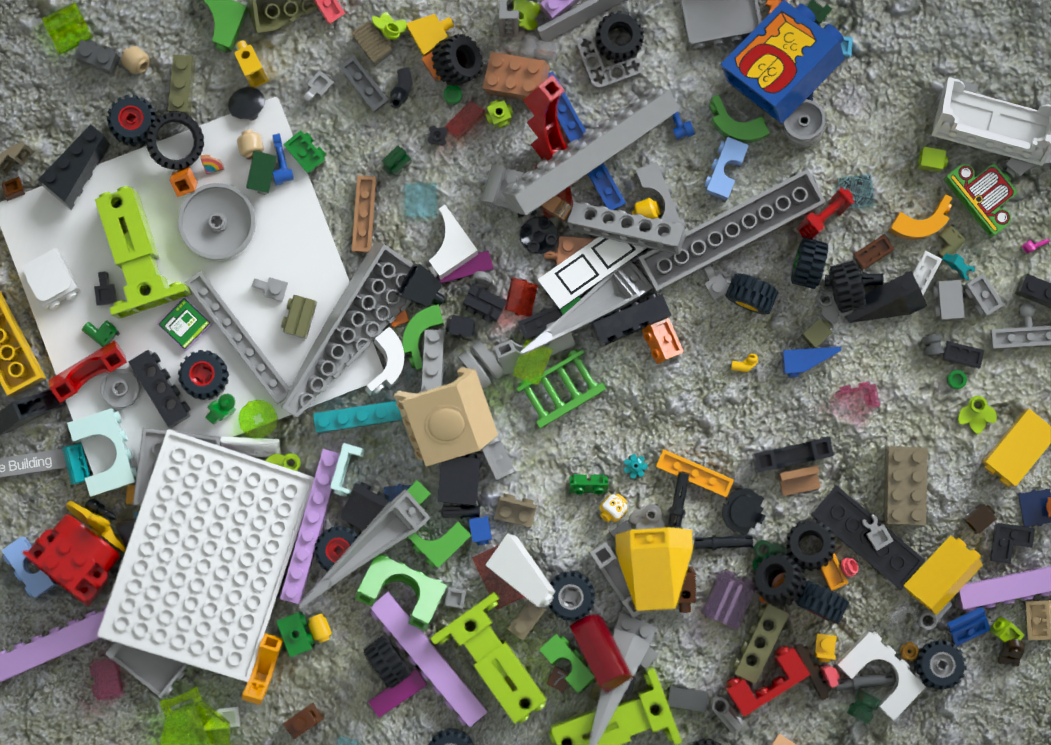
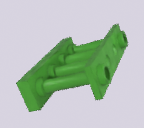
(577, 398)

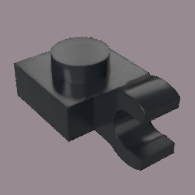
(106, 292)

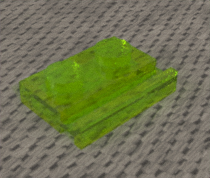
(532, 364)

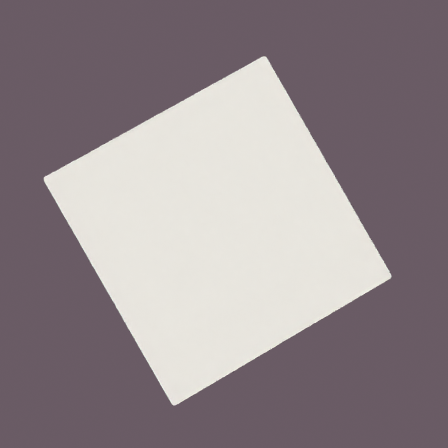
(287, 245)

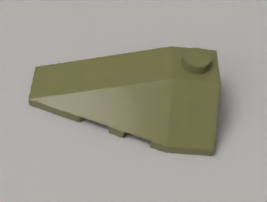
(273, 14)

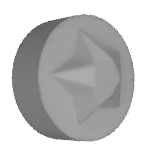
(481, 279)

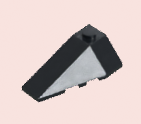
(893, 299)

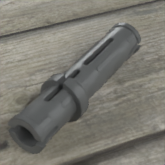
(864, 682)

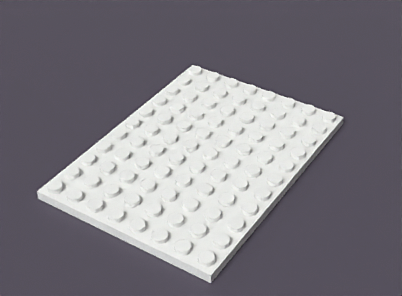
(206, 556)

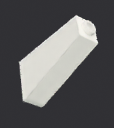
(519, 570)

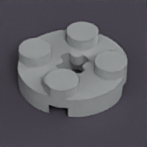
(127, 397)

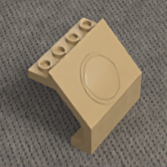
(447, 419)

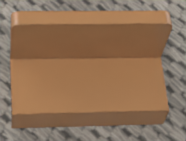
(799, 480)

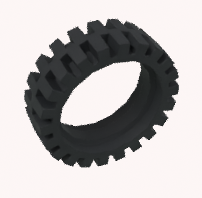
(192, 125)

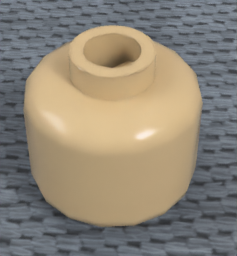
(135, 60)
(248, 143)

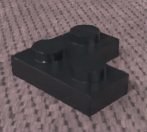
(1005, 537)

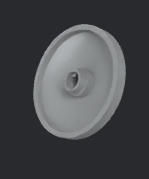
(216, 221)

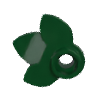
(771, 549)

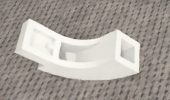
(393, 352)

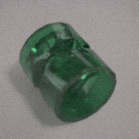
(864, 706)

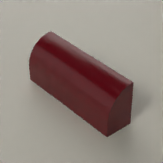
(601, 652)

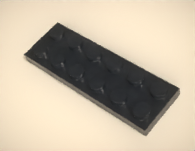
(844, 518)

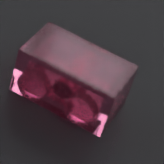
(107, 679)

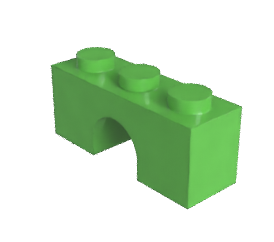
(557, 650)

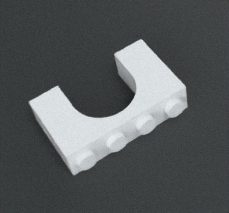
(906, 685)

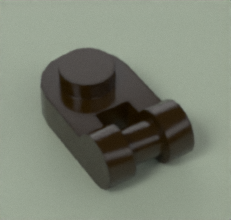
(1011, 652)

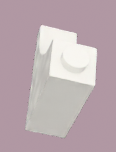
(455, 250)

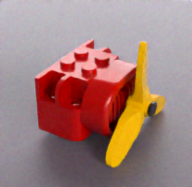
(77, 555)

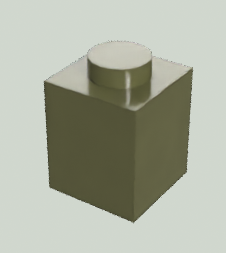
(817, 333)

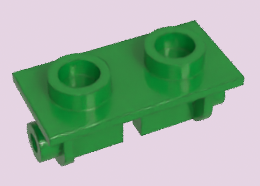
(580, 485)

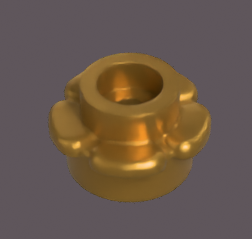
(909, 656)

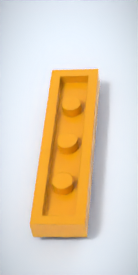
(698, 474)

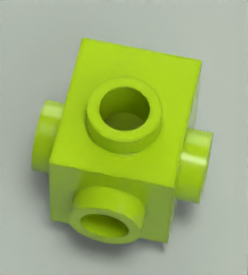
(499, 120)

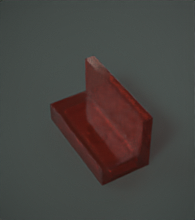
(465, 120)

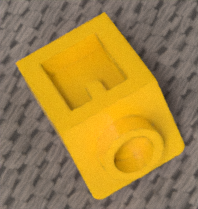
(825, 647)

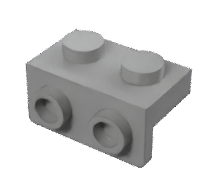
(982, 295)

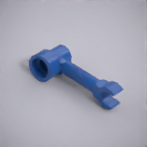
(682, 129)
(282, 174)

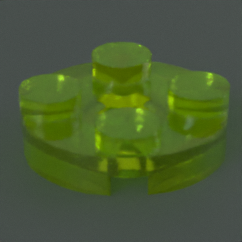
(263, 428)

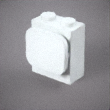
(50, 279)

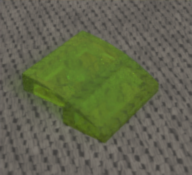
(67, 28)

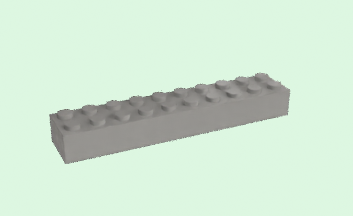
(590, 151)
(733, 230)

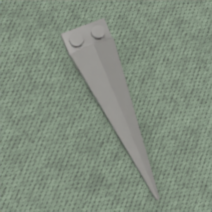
(609, 295)
(389, 527)
(633, 641)

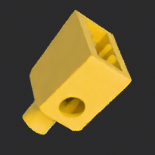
(428, 32)
(250, 64)

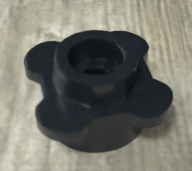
(437, 140)

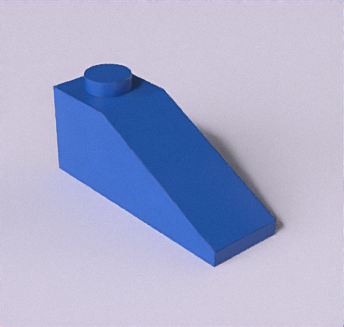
(800, 360)

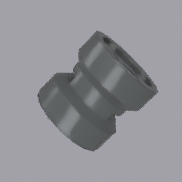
(933, 345)

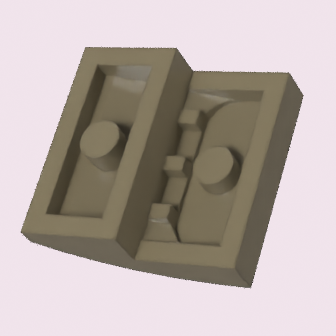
(17, 153)

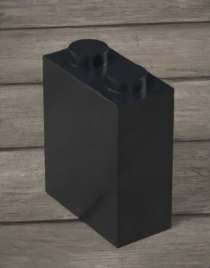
(459, 480)

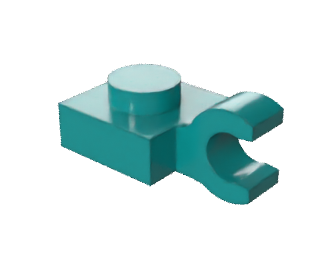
(957, 263)

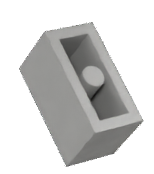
(948, 300)

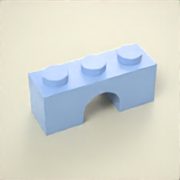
(731, 152)
(36, 583)

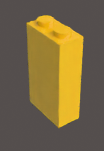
(1019, 448)
(943, 574)

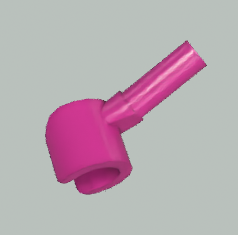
(1030, 246)

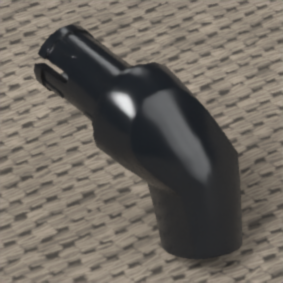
(401, 90)

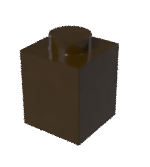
(980, 518)

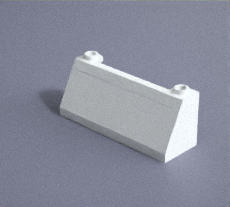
(993, 124)

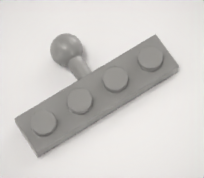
(1022, 337)

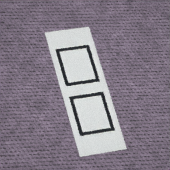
(587, 268)

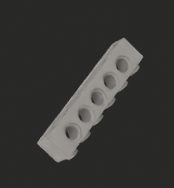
(670, 243)

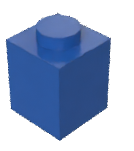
(480, 530)

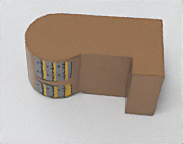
(557, 208)

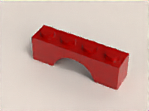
(70, 380)

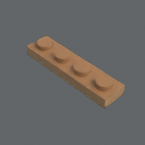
(364, 214)

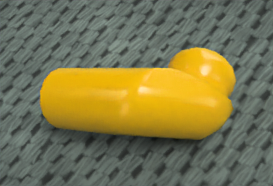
(746, 365)

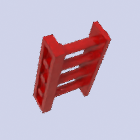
(813, 224)

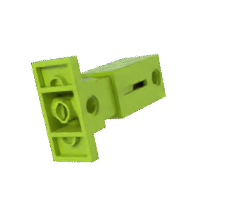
(135, 253)
(495, 661)
(627, 720)

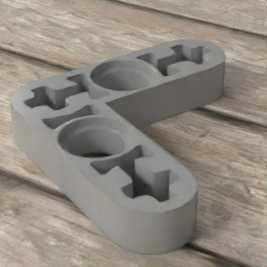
(605, 72)

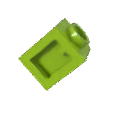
(1005, 630)

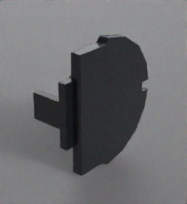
(743, 510)

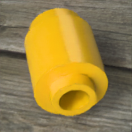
(319, 628)

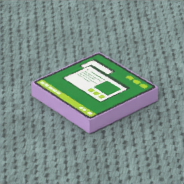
(185, 323)

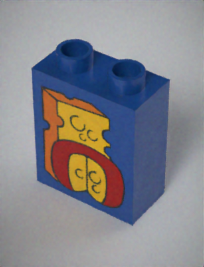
(784, 60)

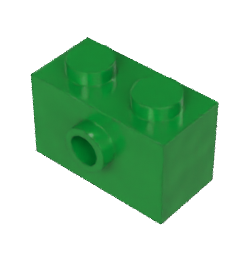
(295, 634)

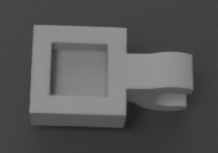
(318, 85)
(716, 285)
(273, 289)

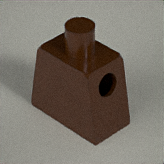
(690, 597)
(303, 721)

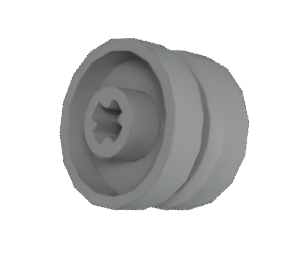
(813, 128)
(483, 363)

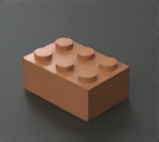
(514, 75)

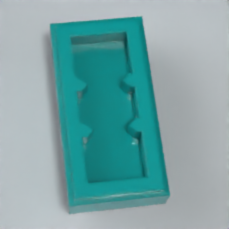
(76, 463)

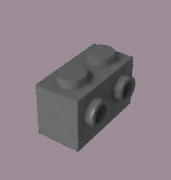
(97, 57)

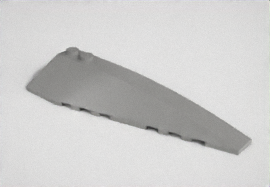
(355, 321)

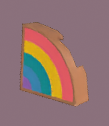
(211, 164)

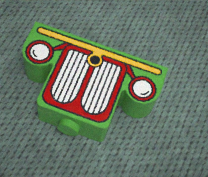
(983, 195)

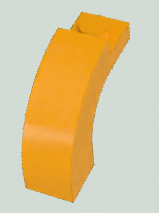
(913, 229)
(263, 669)

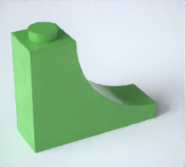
(228, 22)

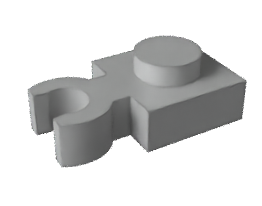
(878, 535)

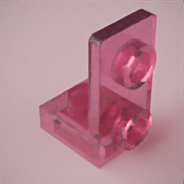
(871, 397)

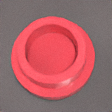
(849, 567)

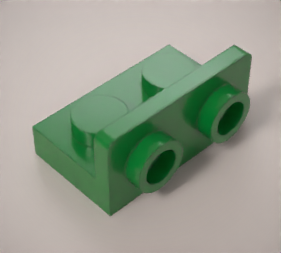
(304, 152)

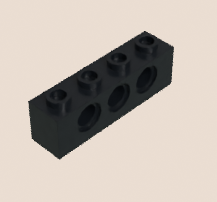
(140, 366)

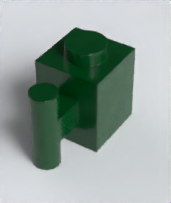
(396, 161)

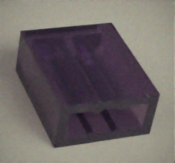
(728, 599)

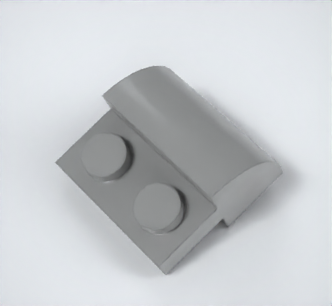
(496, 183)

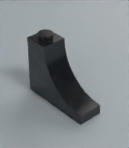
(27, 409)

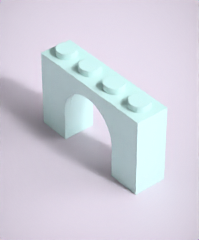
(122, 471)

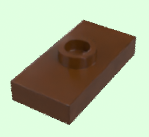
(873, 252)

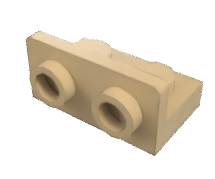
(1039, 620)

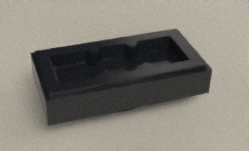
(963, 355)

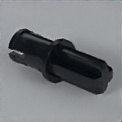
(460, 511)

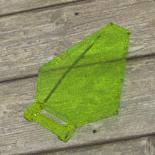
(187, 723)

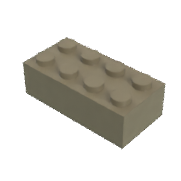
(905, 485)

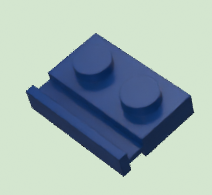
(968, 626)

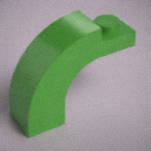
(741, 131)
(422, 321)

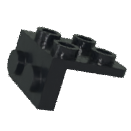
(363, 506)

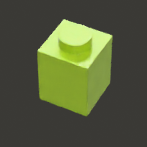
(932, 159)

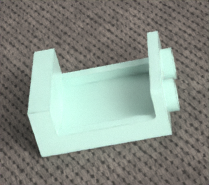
(342, 466)

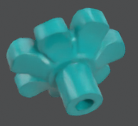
(635, 461)

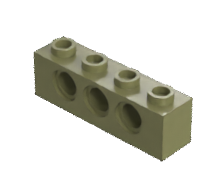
(752, 672)

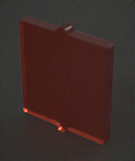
(521, 297)

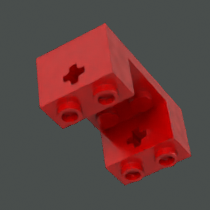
(790, 665)

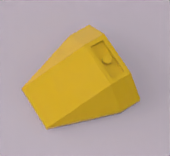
(654, 565)

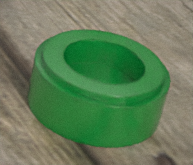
(452, 95)
(956, 379)

